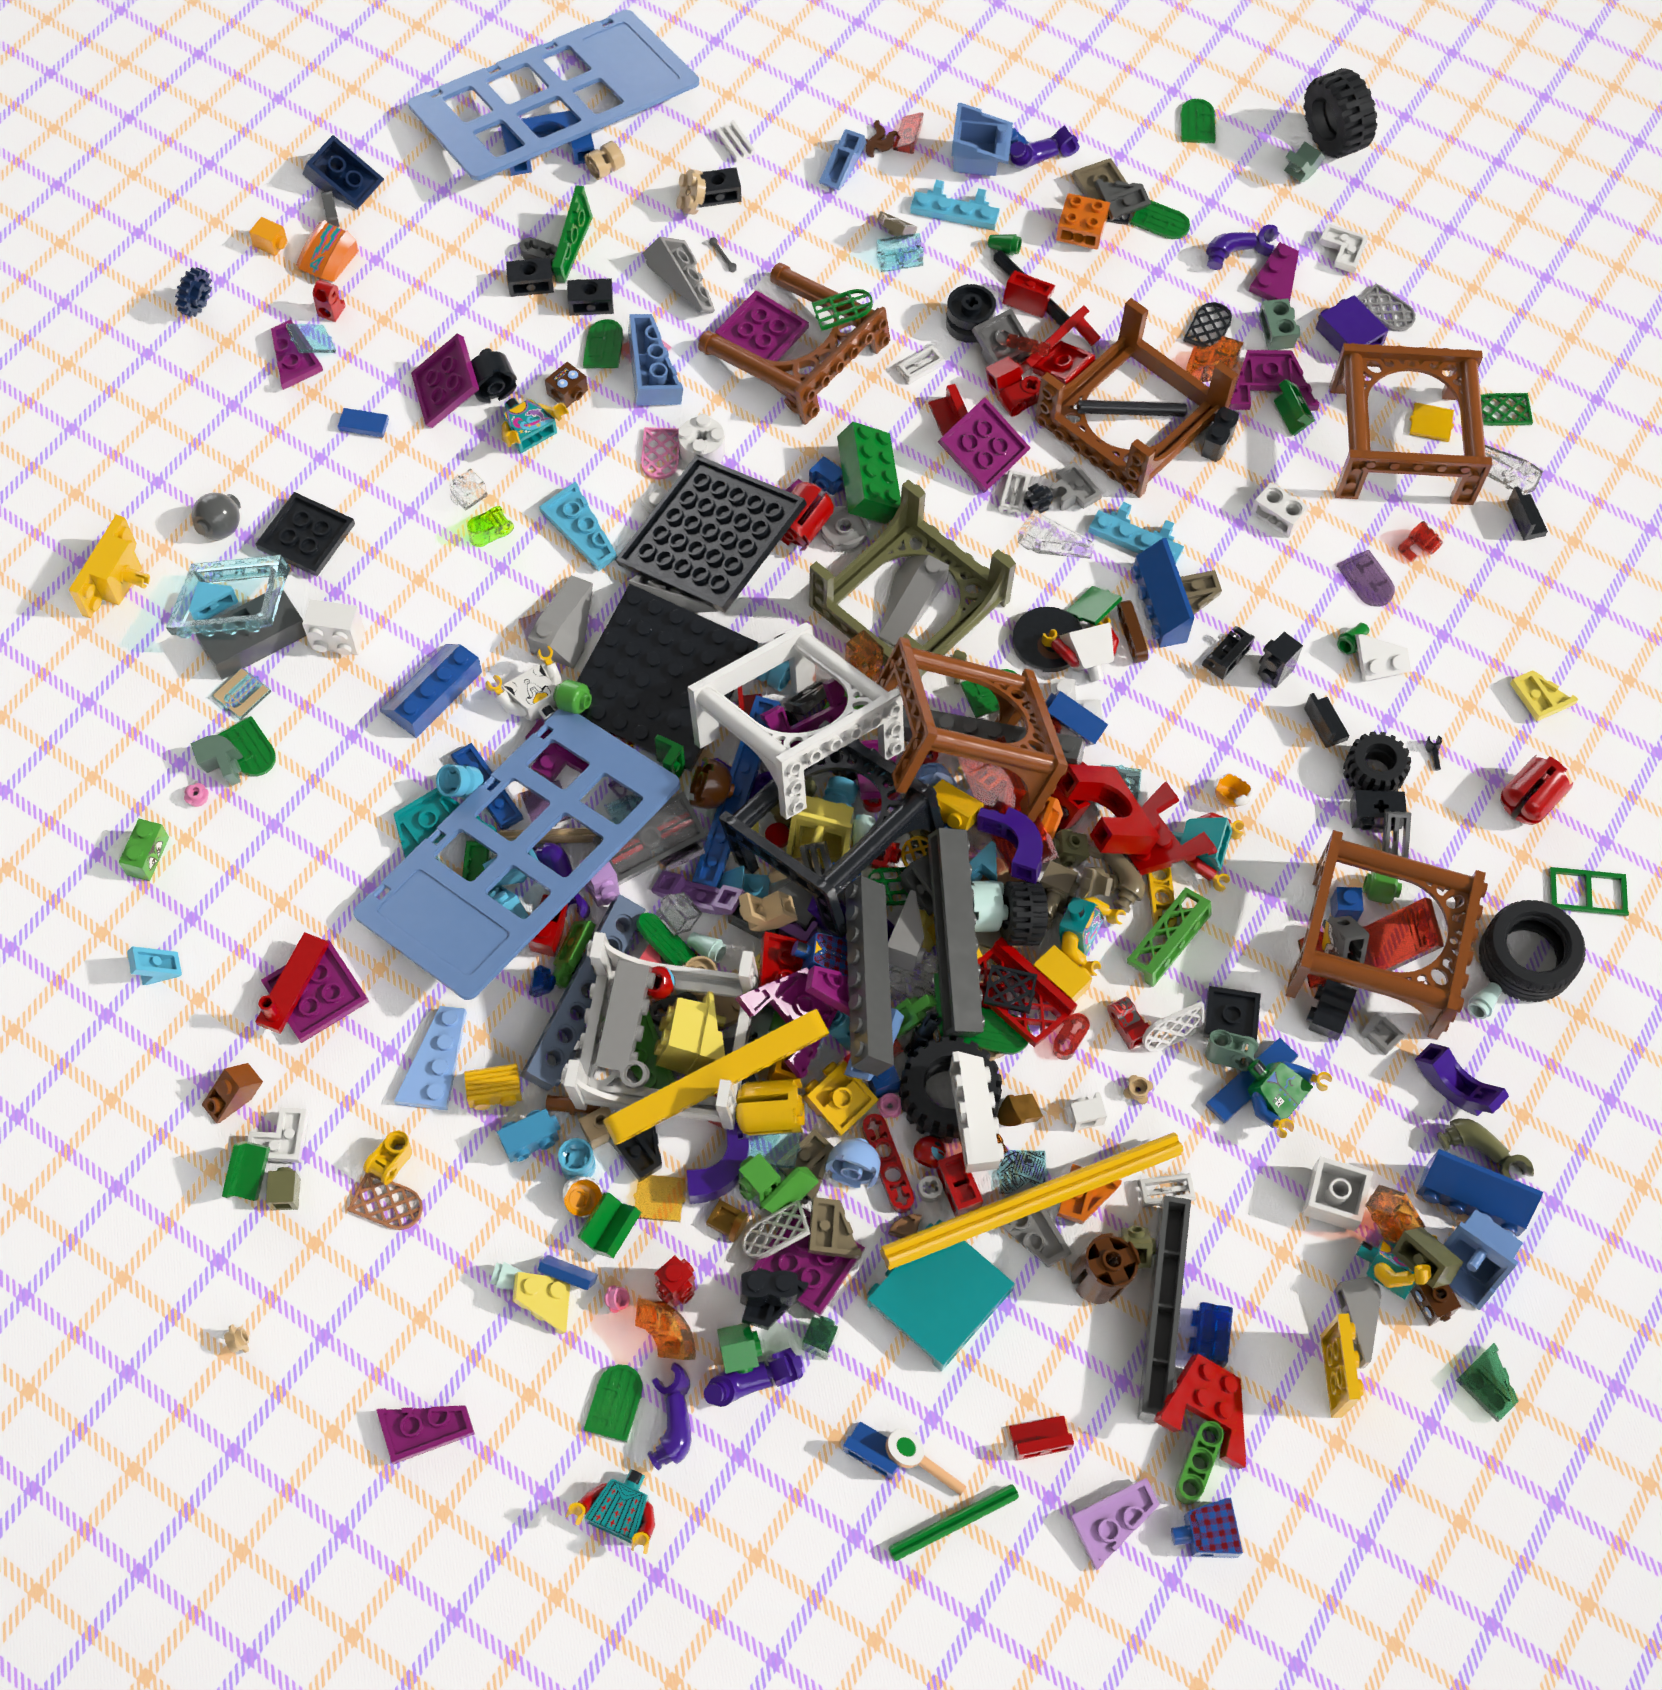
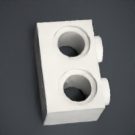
(1275, 507)

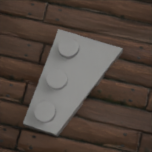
(1038, 1235)

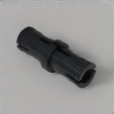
(923, 1032)

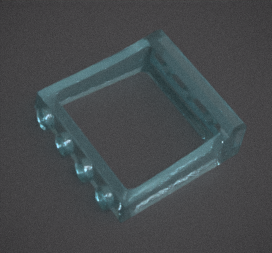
(223, 571)

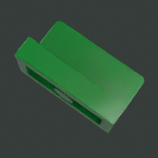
(1293, 408)
(670, 755)
(246, 1170)
(608, 1225)

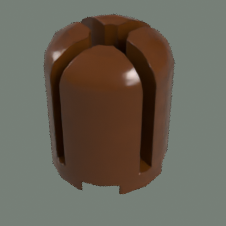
(1105, 1268)

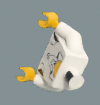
(531, 692)

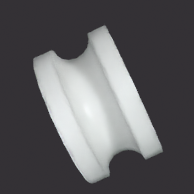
(932, 1197)

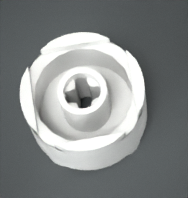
(701, 437)

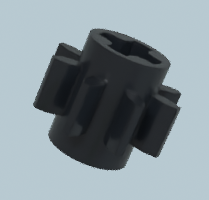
(1038, 498)

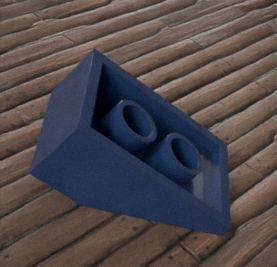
(342, 172)

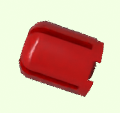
(812, 516)
(1552, 783)

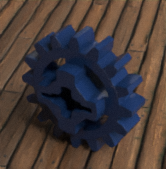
(193, 292)

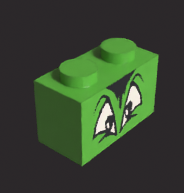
(144, 849)

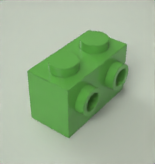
(757, 1179)

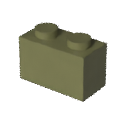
(1420, 1247)

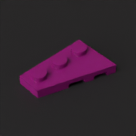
(829, 987)

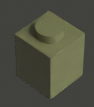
(283, 1189)

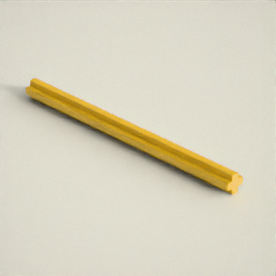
(1030, 1201)

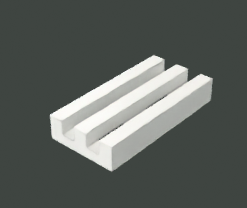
(741, 136)
(923, 366)
(1011, 507)
(1166, 1190)

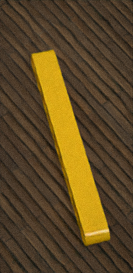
(705, 1081)

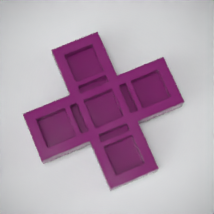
(554, 757)

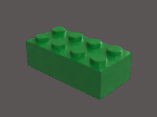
(869, 472)

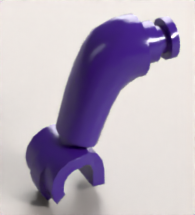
(1030, 154)
(1226, 243)
(557, 860)
(729, 1387)
(677, 1437)

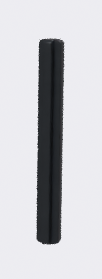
(1009, 266)
(1131, 408)

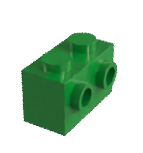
(739, 1348)

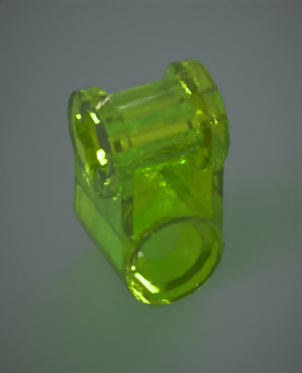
(488, 527)

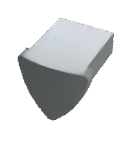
(1382, 1033)

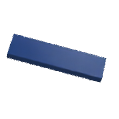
(502, 807)
(1235, 1093)

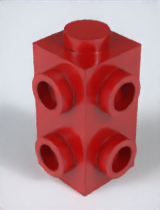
(675, 1281)

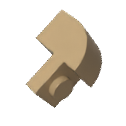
(767, 912)

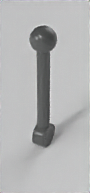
(732, 267)

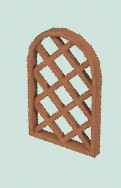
(359, 1191)

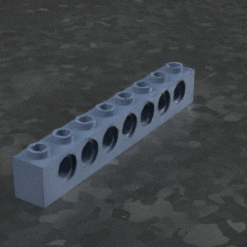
(537, 1068)

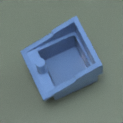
(979, 141)
(1486, 1257)

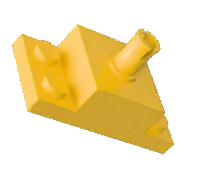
(109, 570)

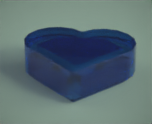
(541, 981)

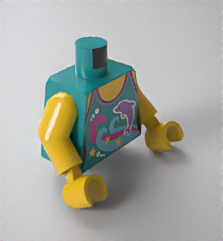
(529, 423)
(1081, 926)
(1391, 1271)

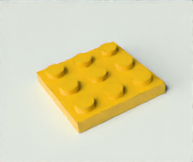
(1341, 1365)

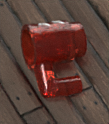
(1424, 538)

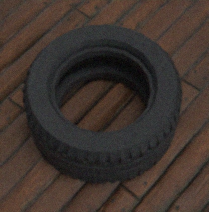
(1549, 923)

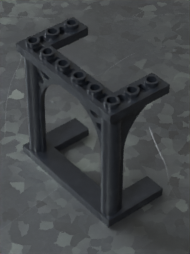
(914, 811)

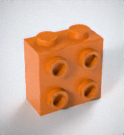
(1082, 221)

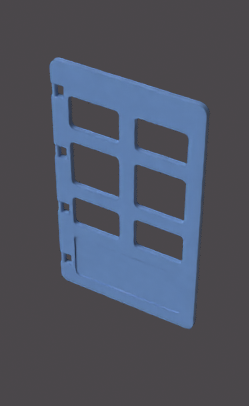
(619, 55)
(453, 923)

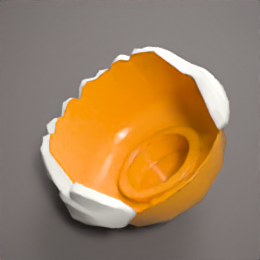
(1232, 790)
(582, 1195)

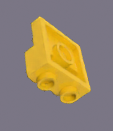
(838, 1097)

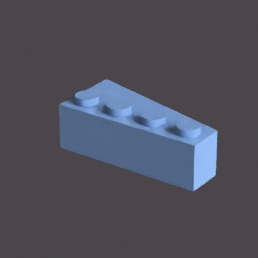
(652, 370)

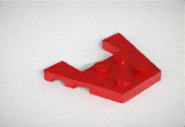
(1167, 848)
(1215, 1397)

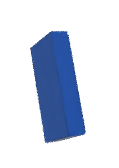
(363, 422)
(567, 1272)

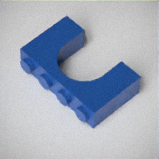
(544, 126)

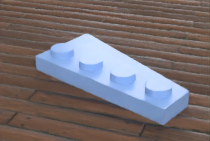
(434, 1066)

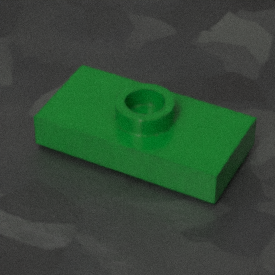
(474, 859)

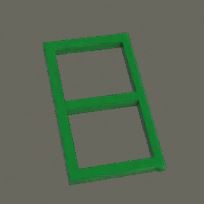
(1588, 890)

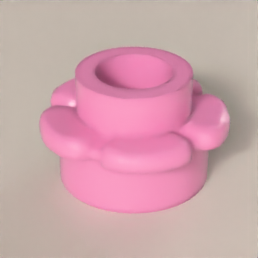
(199, 799)
(884, 1101)
(616, 1298)

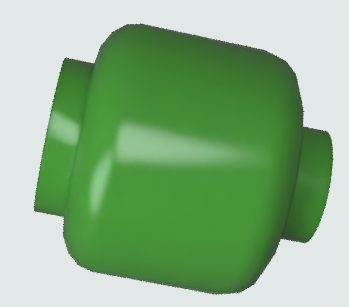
(572, 696)
(1381, 888)

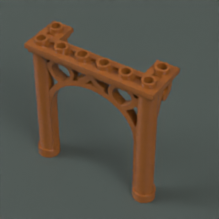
(799, 388)

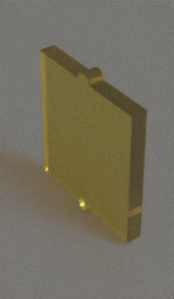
(660, 1198)

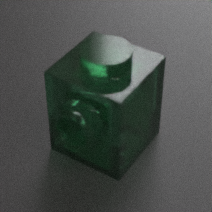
(820, 1337)

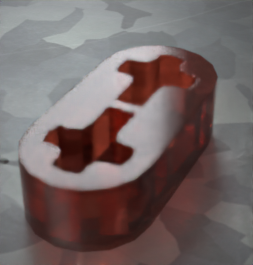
(1076, 1039)

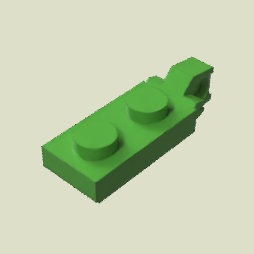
(572, 951)
(914, 1012)

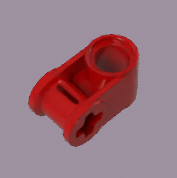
(1020, 395)

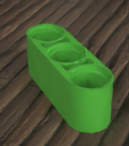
(1208, 1453)

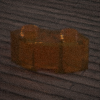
(1206, 358)
(667, 1328)

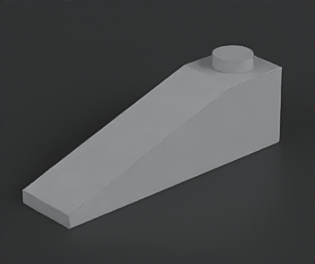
(675, 265)
(911, 594)
(670, 595)
(564, 623)

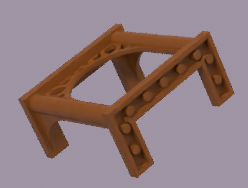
(1460, 385)
(1143, 462)
(1017, 698)
(1433, 1000)

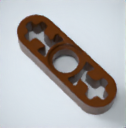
(1132, 631)

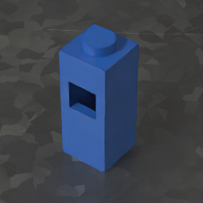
(1075, 717)

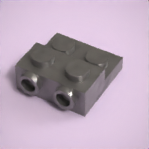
(993, 336)

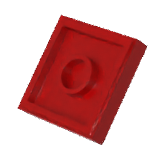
(1064, 362)

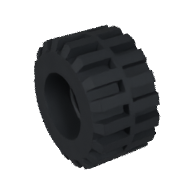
(1382, 749)
(1026, 913)

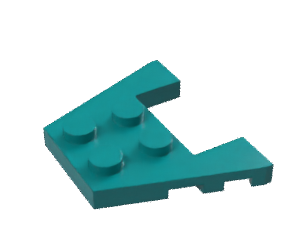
(423, 817)

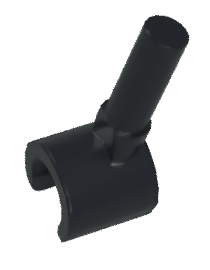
(1433, 748)

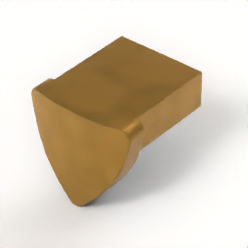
(1019, 1110)
(728, 1220)

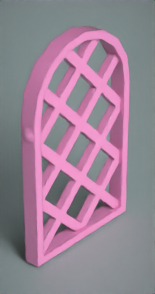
(647, 430)

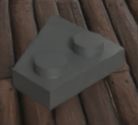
(1123, 197)

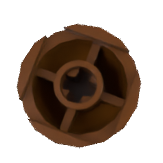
(711, 784)

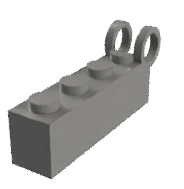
(623, 1020)

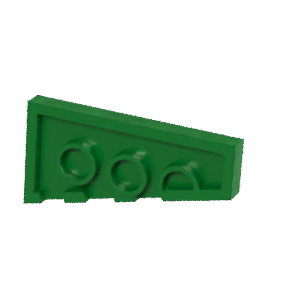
(573, 234)

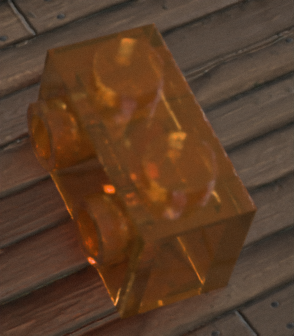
(865, 655)
(1392, 1212)

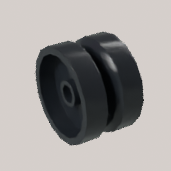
(967, 308)

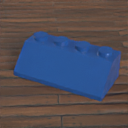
(1163, 594)
(433, 688)
(1471, 1187)

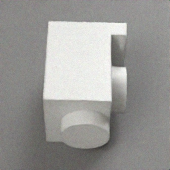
(1086, 1112)

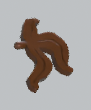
(875, 141)

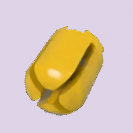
(770, 1107)

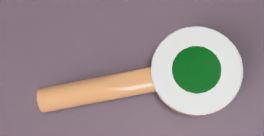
(908, 1451)

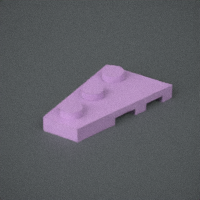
(1113, 1519)

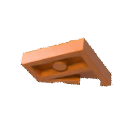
(1083, 1206)

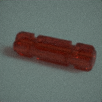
(1028, 345)

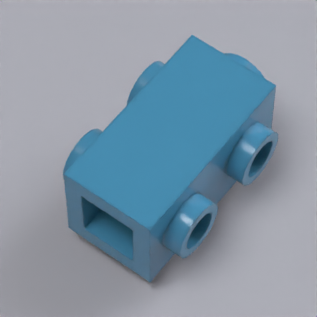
(529, 1135)

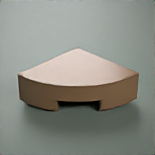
(905, 1226)

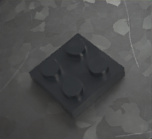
(1232, 1011)

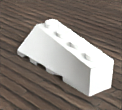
(974, 1113)

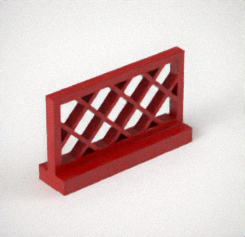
(1046, 992)

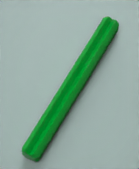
(953, 1522)

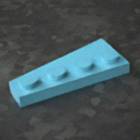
(575, 521)

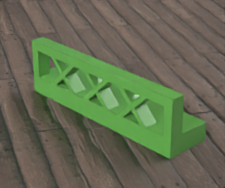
(1177, 942)

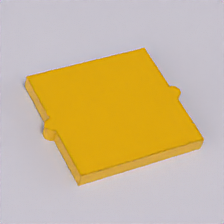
(1431, 422)

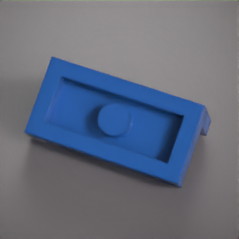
(870, 1449)

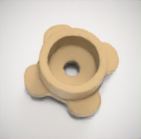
(1138, 1082)
(237, 1339)

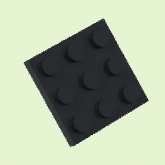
(305, 533)

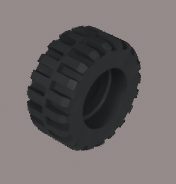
(1340, 113)
(924, 1064)

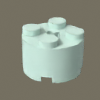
(989, 905)

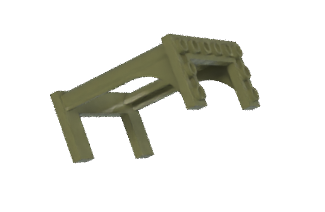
(909, 523)

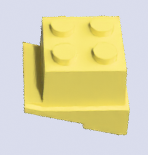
(820, 823)
(690, 1035)

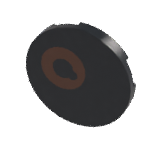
(1029, 632)

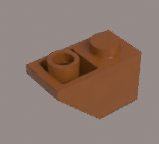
(231, 1091)

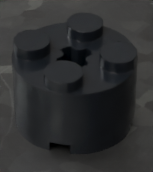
(493, 376)

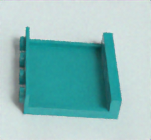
(941, 1298)

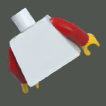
(1086, 648)

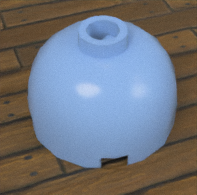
(854, 1163)

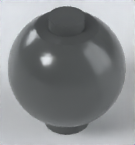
(216, 515)

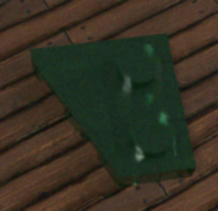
(1489, 1384)

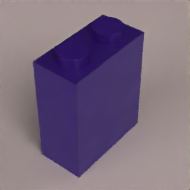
(1350, 323)

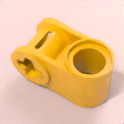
(386, 1161)

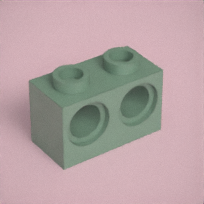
(1279, 324)

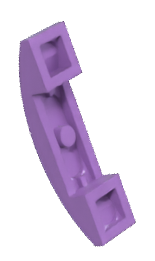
(706, 898)

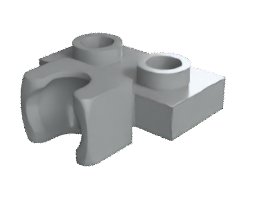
(1074, 486)

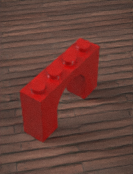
(1130, 829)

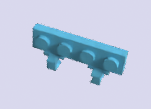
(972, 213)
(1119, 530)

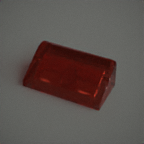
(909, 133)

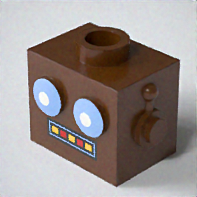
(566, 384)
(1435, 1303)

